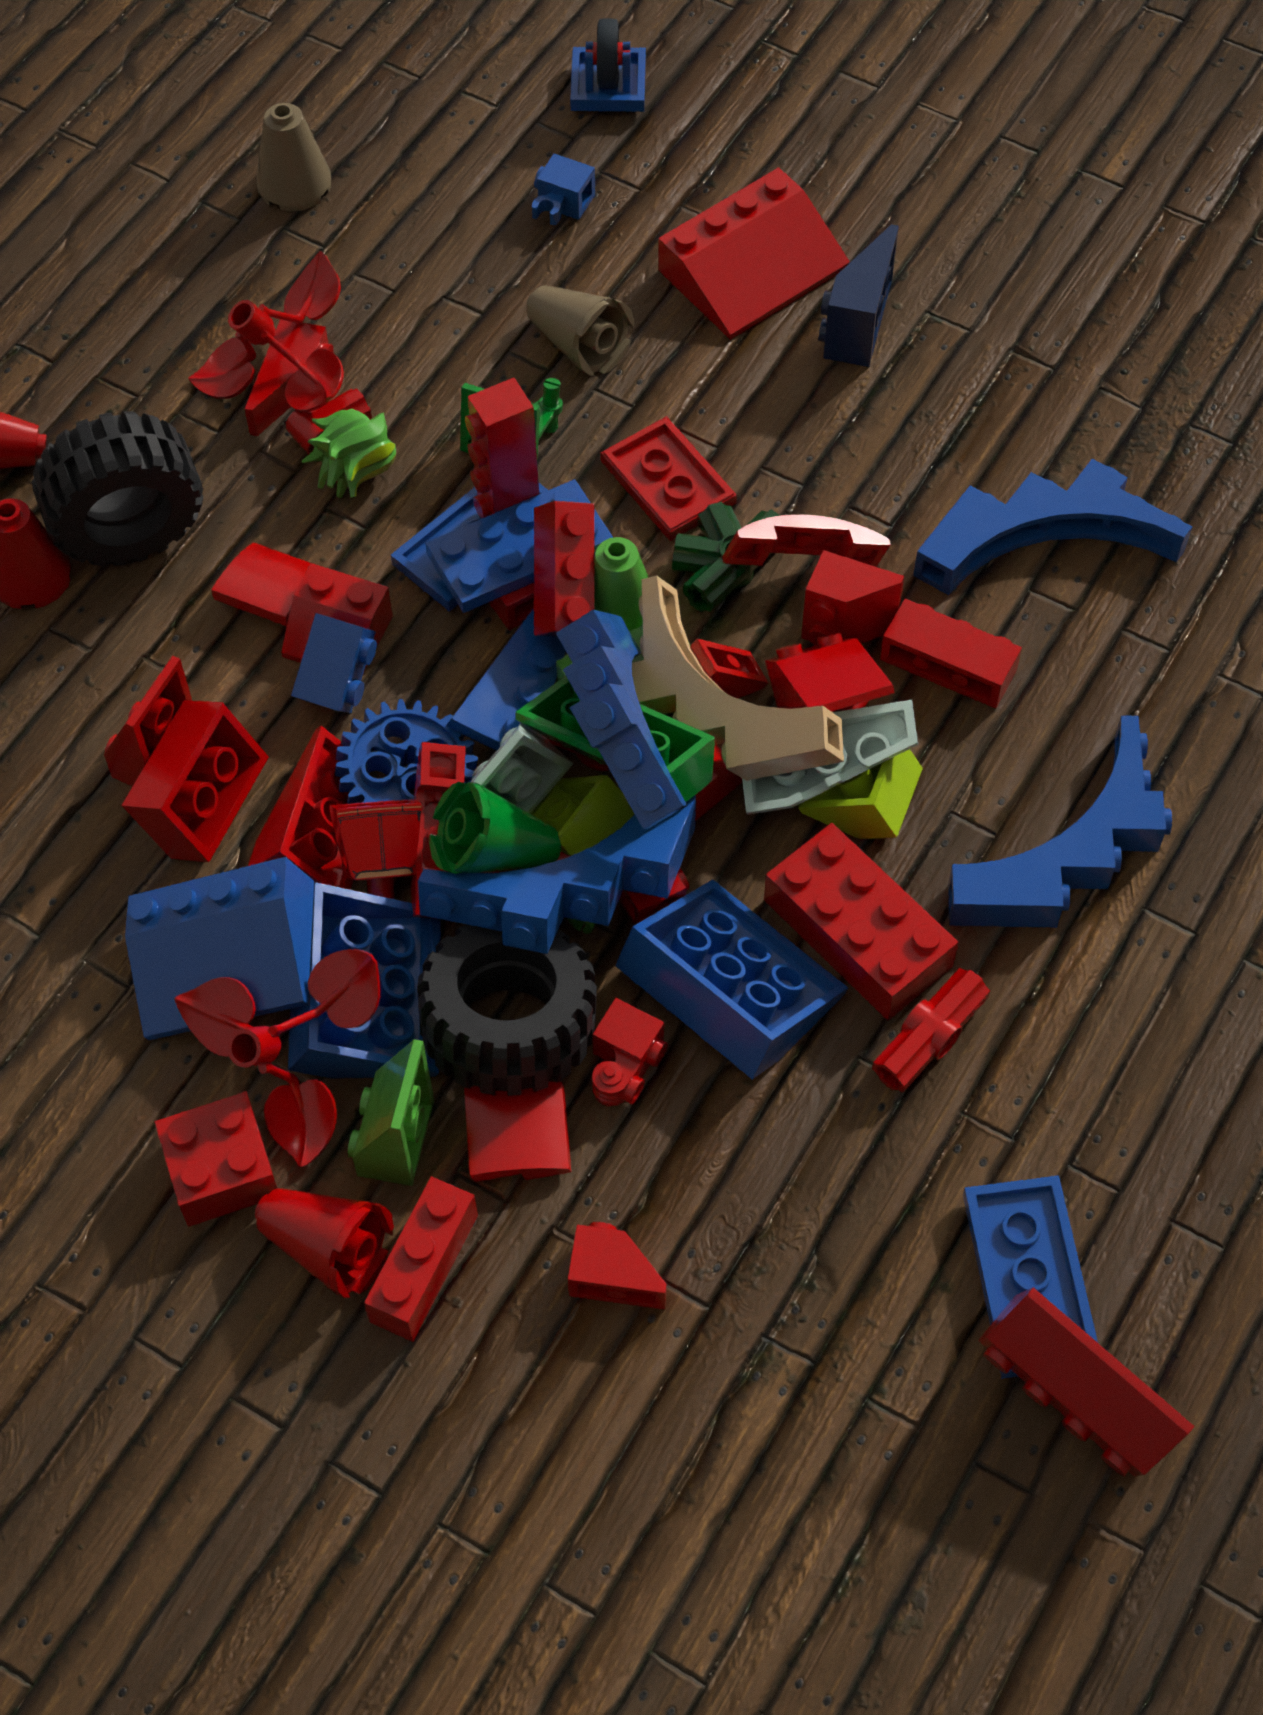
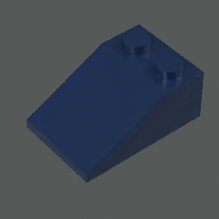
(859, 302)

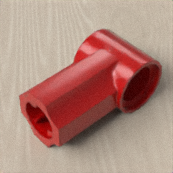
(302, 427)

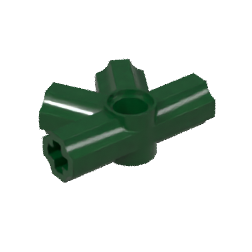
(703, 556)

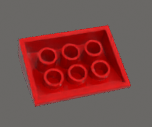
(751, 253)

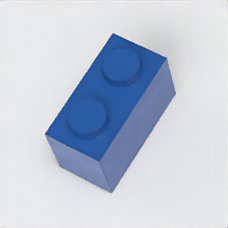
(334, 664)

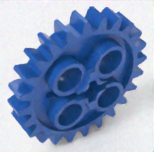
(391, 758)

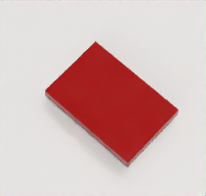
(666, 477)

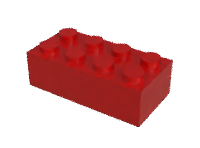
(860, 921)

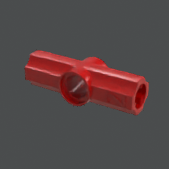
(931, 1030)

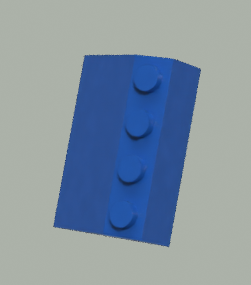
(226, 924)
(400, 945)
(729, 976)

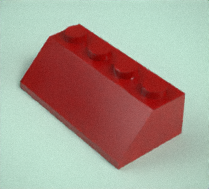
(1084, 1384)

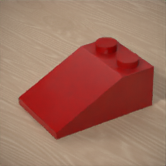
(826, 675)
(146, 723)

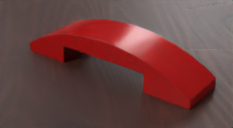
(805, 536)
(436, 771)

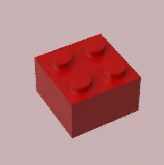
(216, 1158)

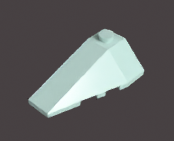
(869, 739)

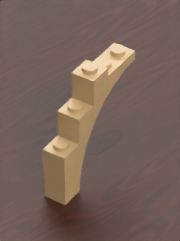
(754, 737)

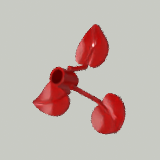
(317, 380)
(219, 1016)

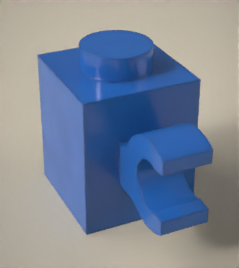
(563, 188)

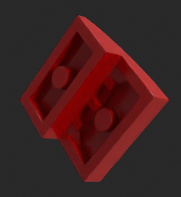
(261, 582)
(517, 1133)

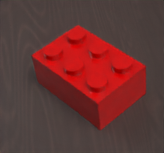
(195, 780)

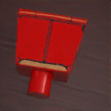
(378, 841)

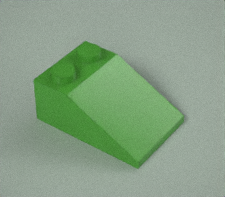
(394, 1118)

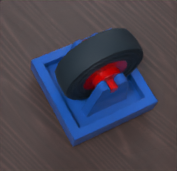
(608, 73)

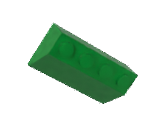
(683, 748)

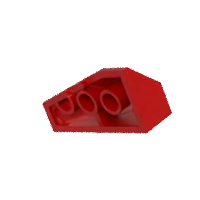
(301, 818)

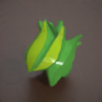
(351, 449)

